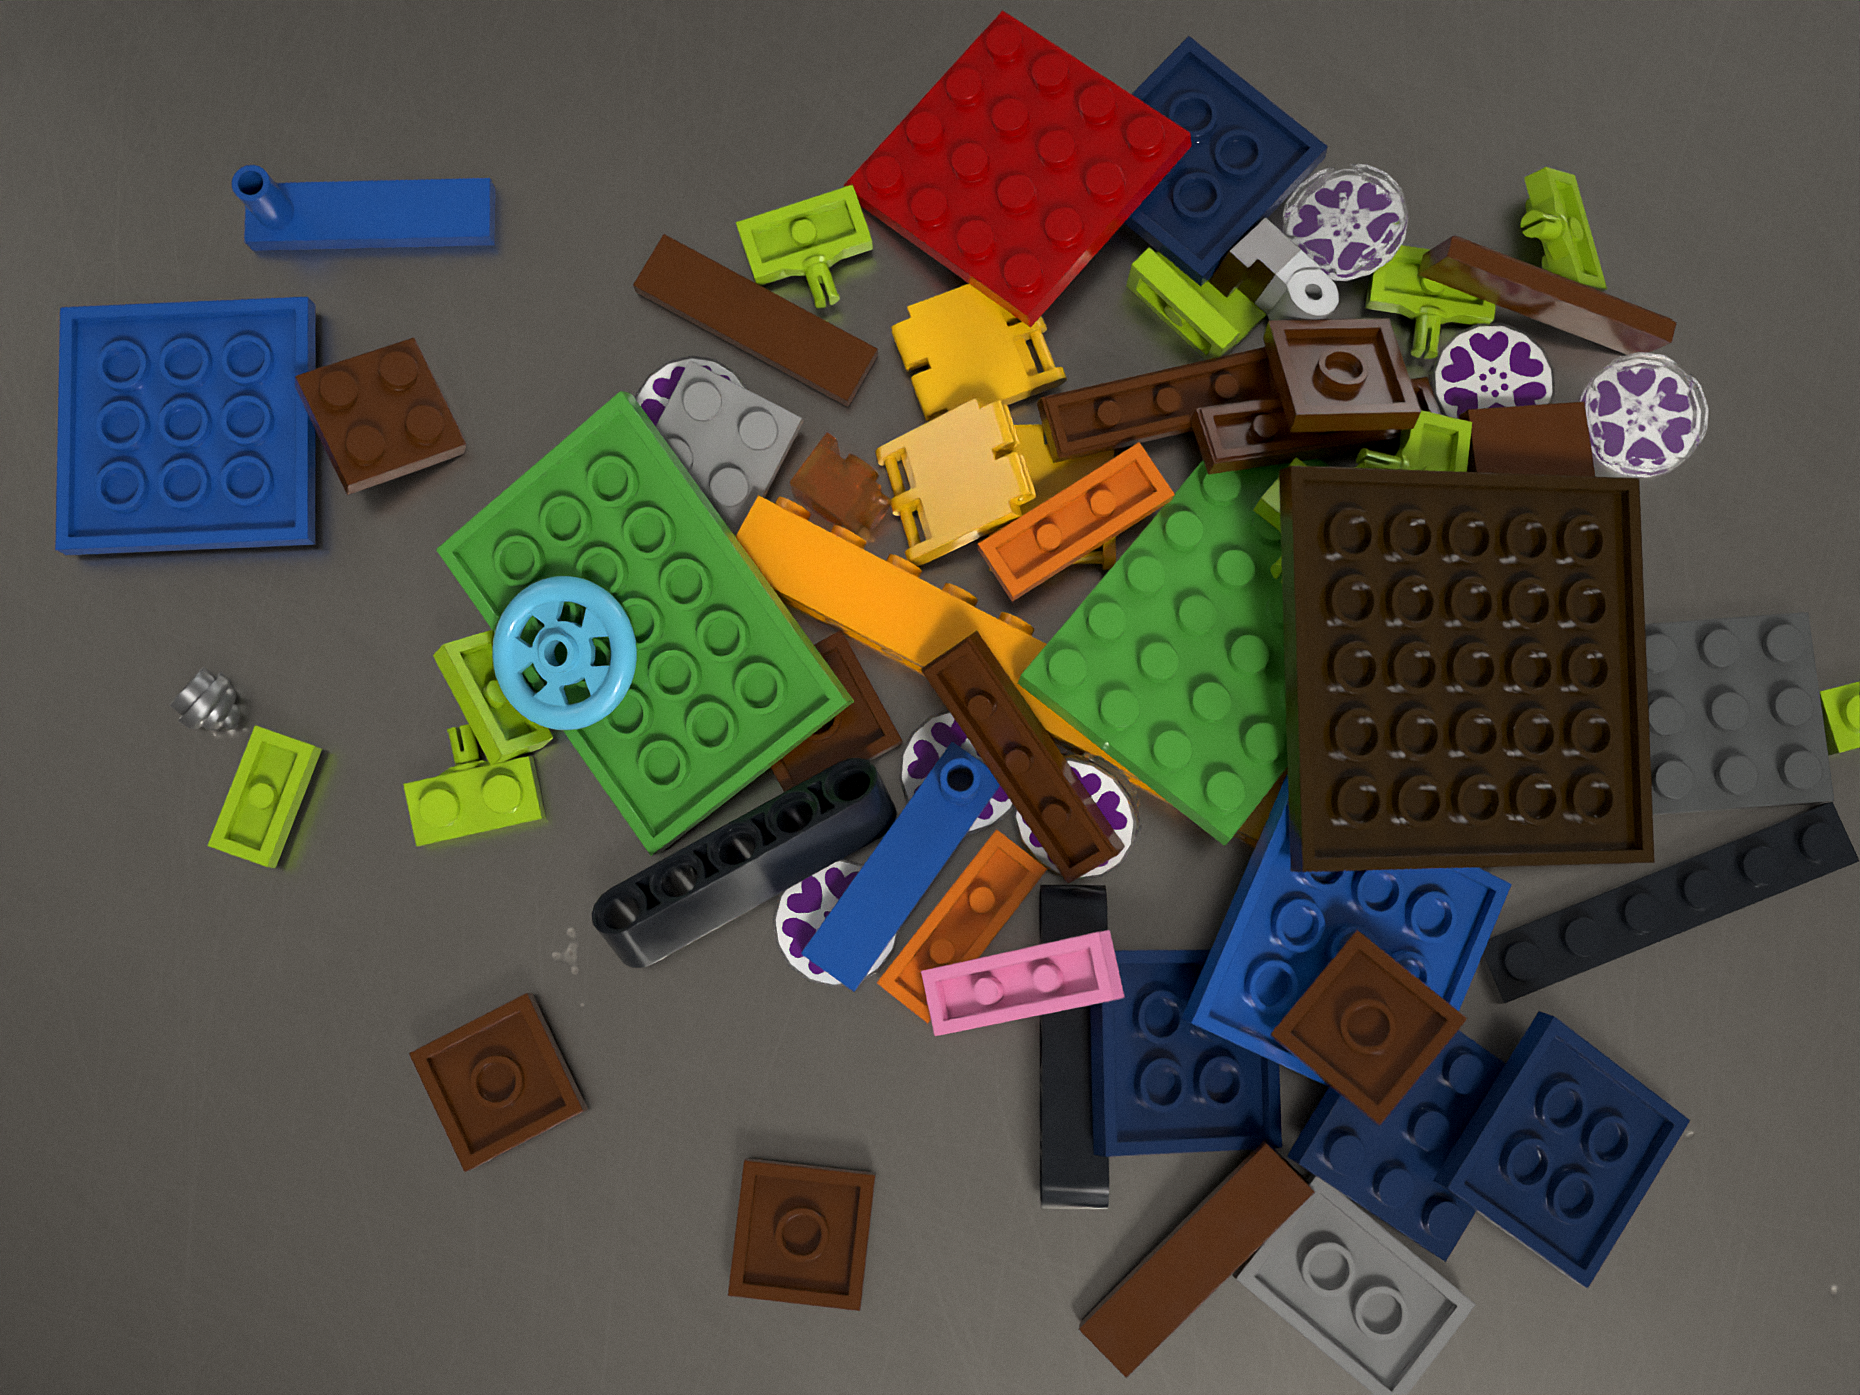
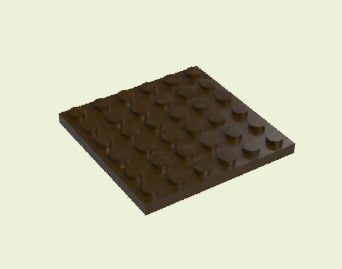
(1464, 670)

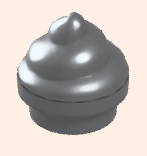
(207, 702)

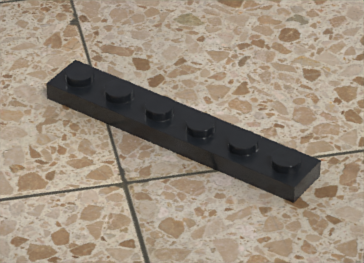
(1666, 902)

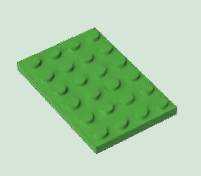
(1184, 653)
(720, 659)

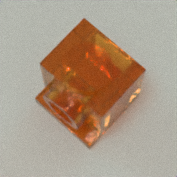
(839, 488)

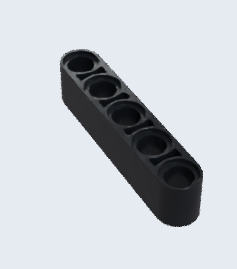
(745, 863)
(1068, 1169)

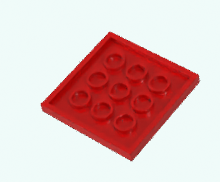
(1018, 167)

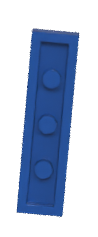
(364, 212)
(902, 867)

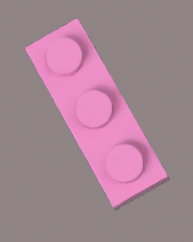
(1023, 983)

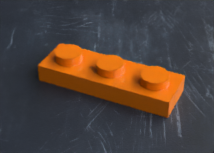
(1075, 521)
(964, 918)

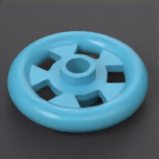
(602, 619)

